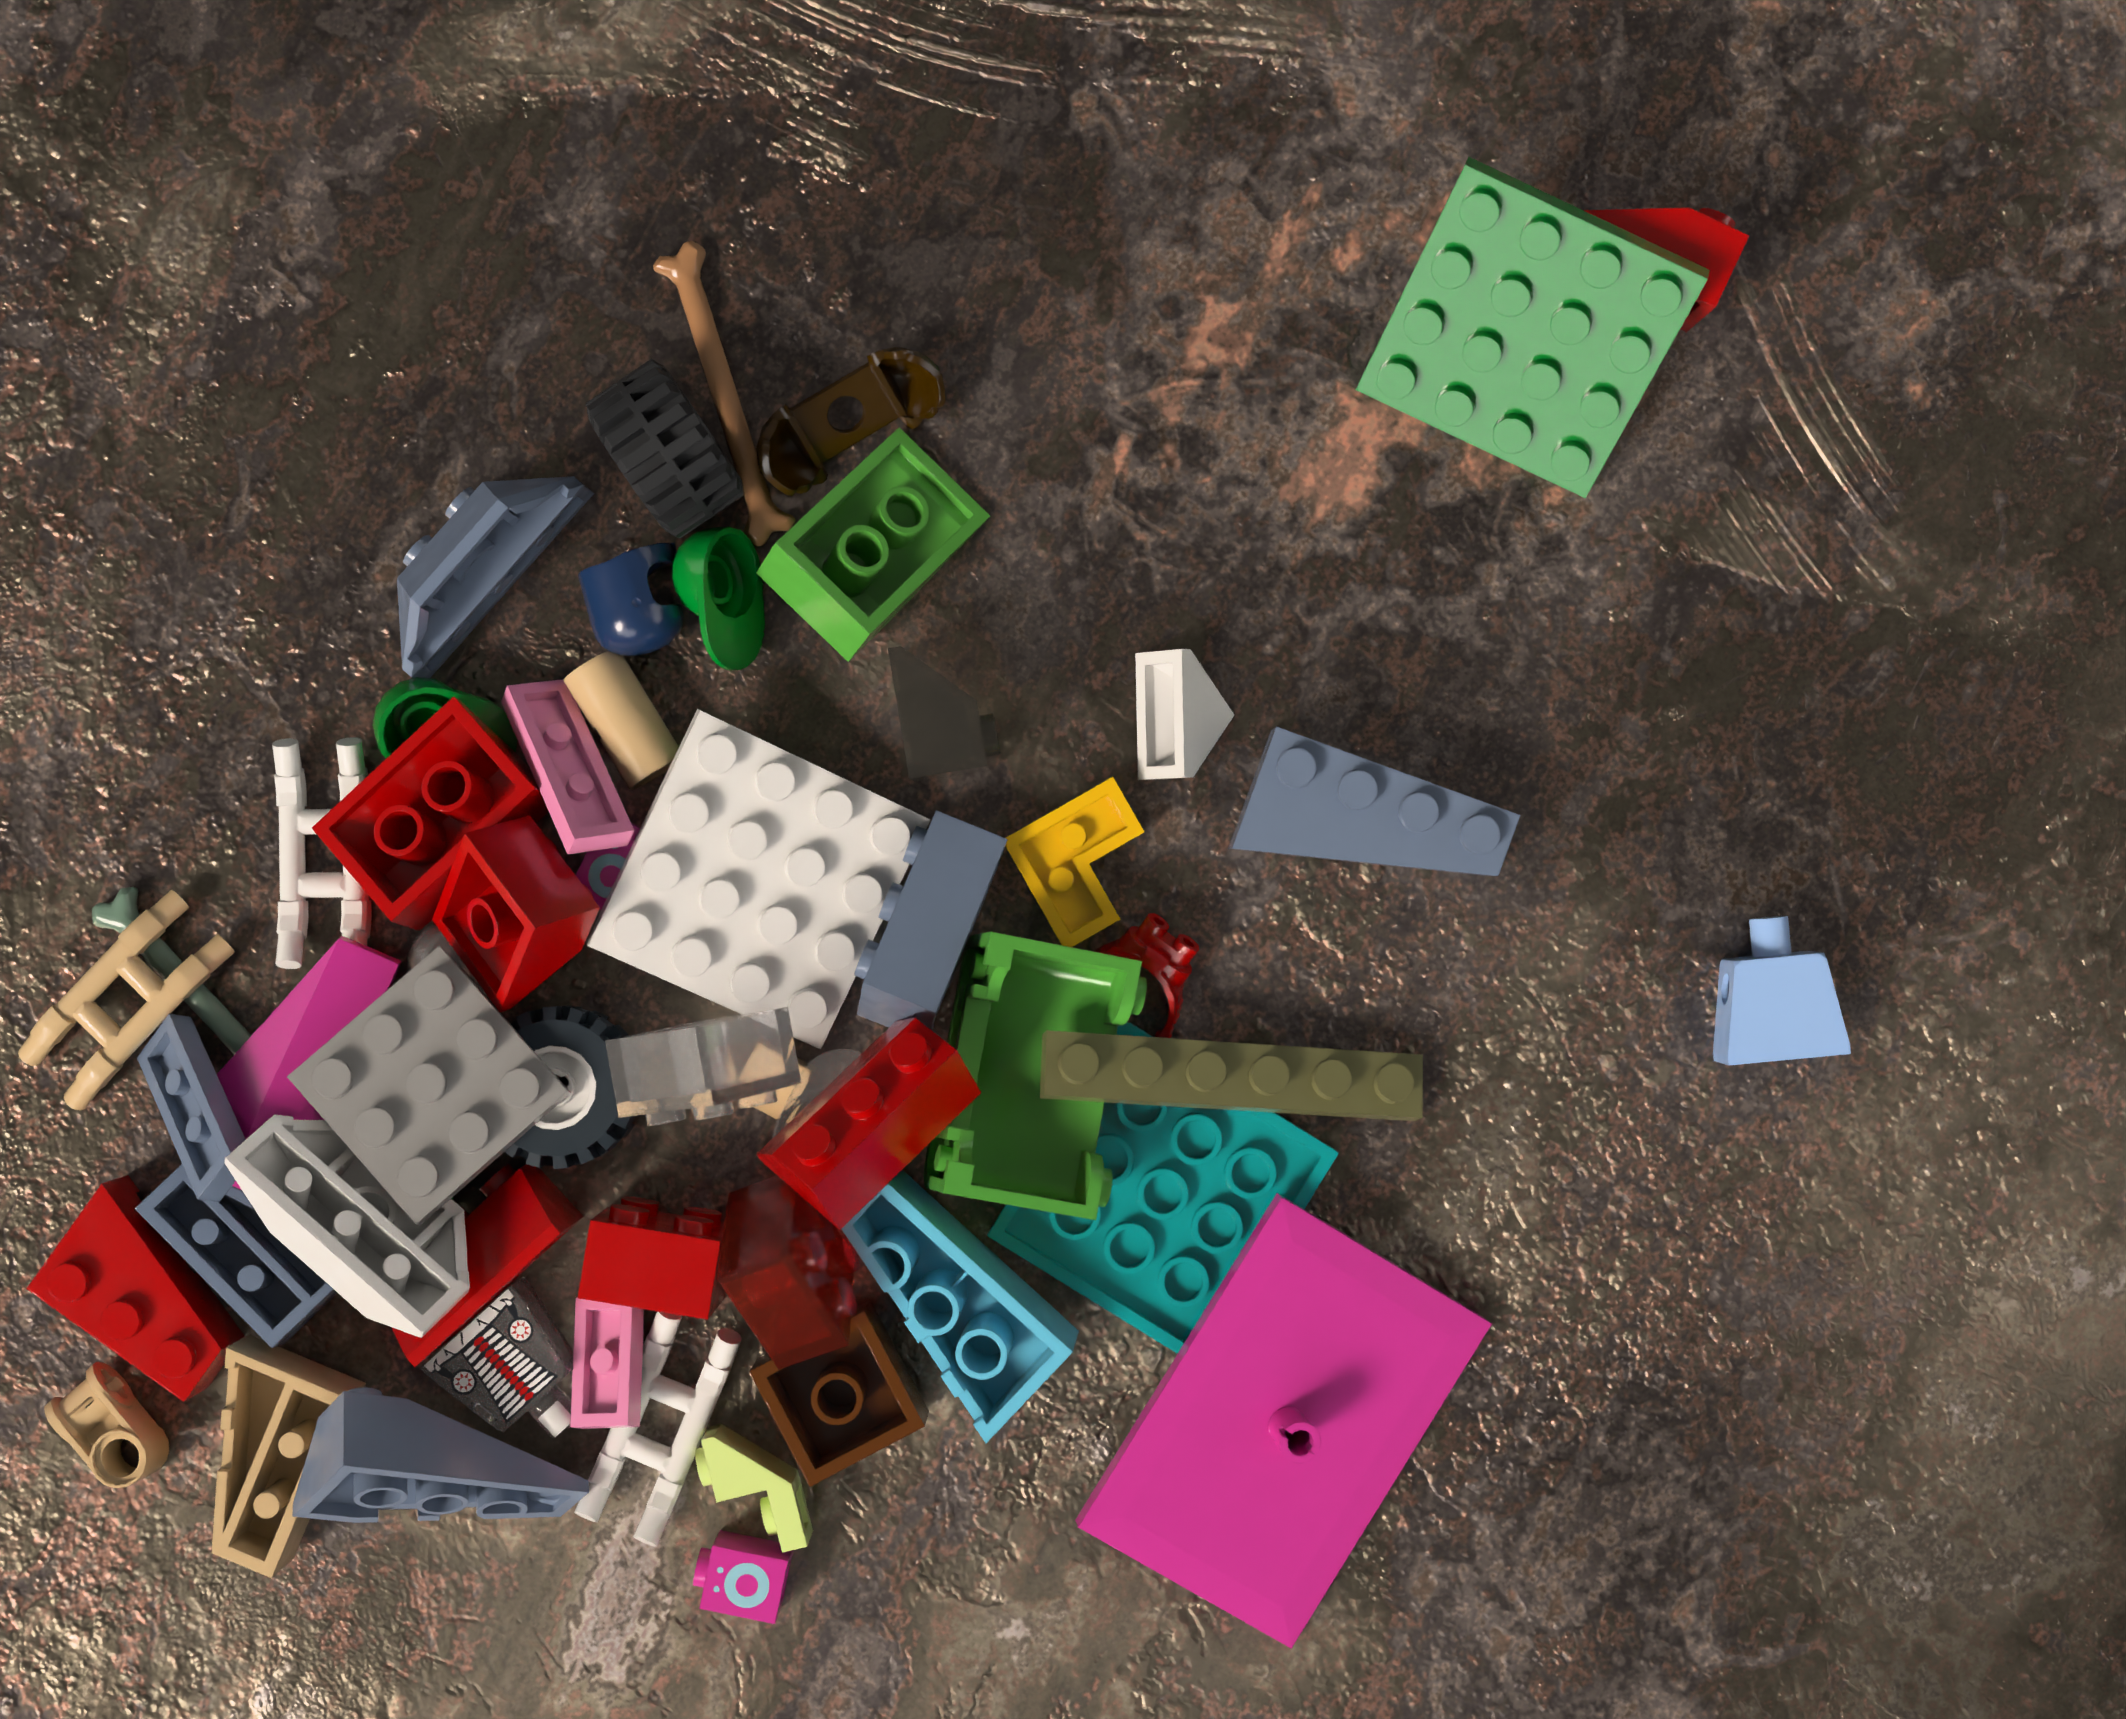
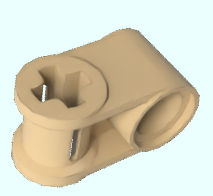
(102, 1426)

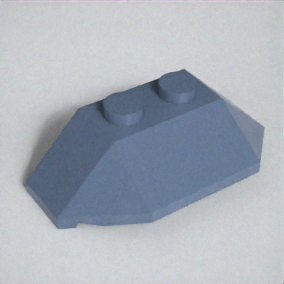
(475, 561)

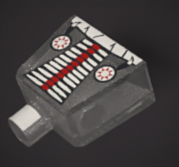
(509, 1363)

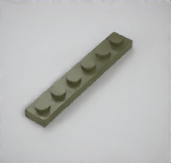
(1231, 1076)

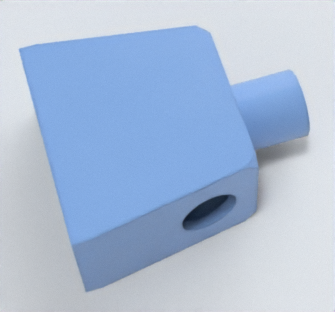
(1776, 1002)

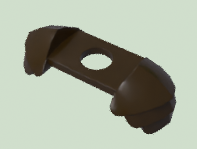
(889, 386)

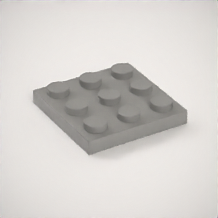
(428, 1085)

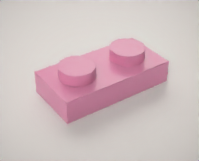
(606, 1365)

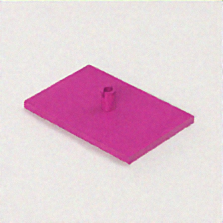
(1301, 1342)

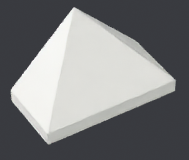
(1176, 714)

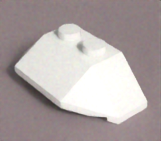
(349, 1227)

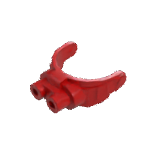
(1163, 956)

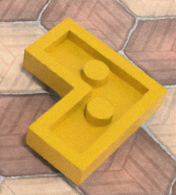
(1057, 857)

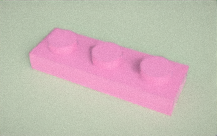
(567, 766)

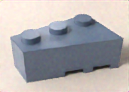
(928, 921)
(237, 1257)

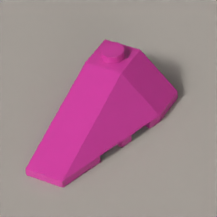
(312, 1013)

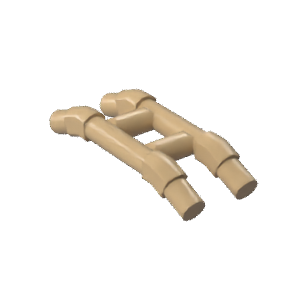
(161, 998)

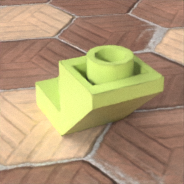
(743, 1468)

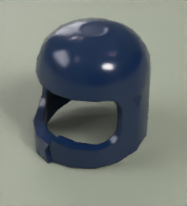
(621, 603)

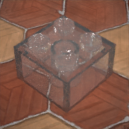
(704, 1066)

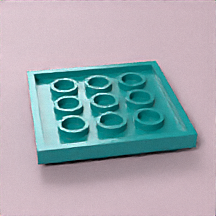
(1177, 1209)

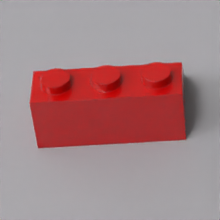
(412, 811)
(871, 1120)
(503, 1239)

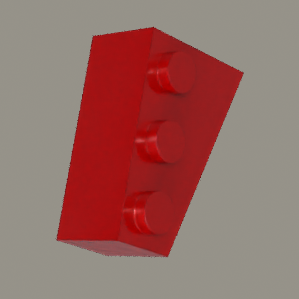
(137, 1294)

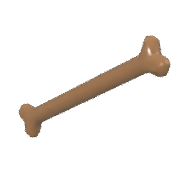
(686, 275)

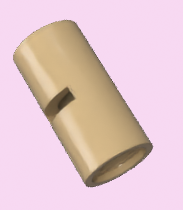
(623, 718)

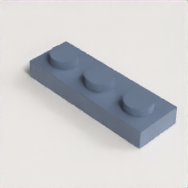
(192, 1105)

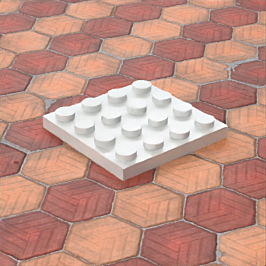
(756, 878)

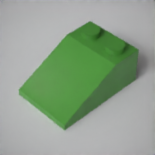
(871, 544)

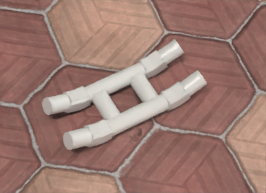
(293, 826)
(674, 1460)

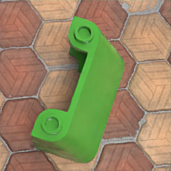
(1008, 1139)

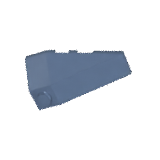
(401, 1455)

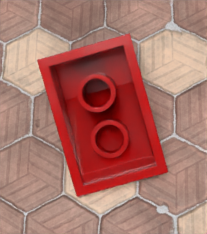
(1698, 236)

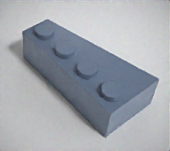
(1353, 810)

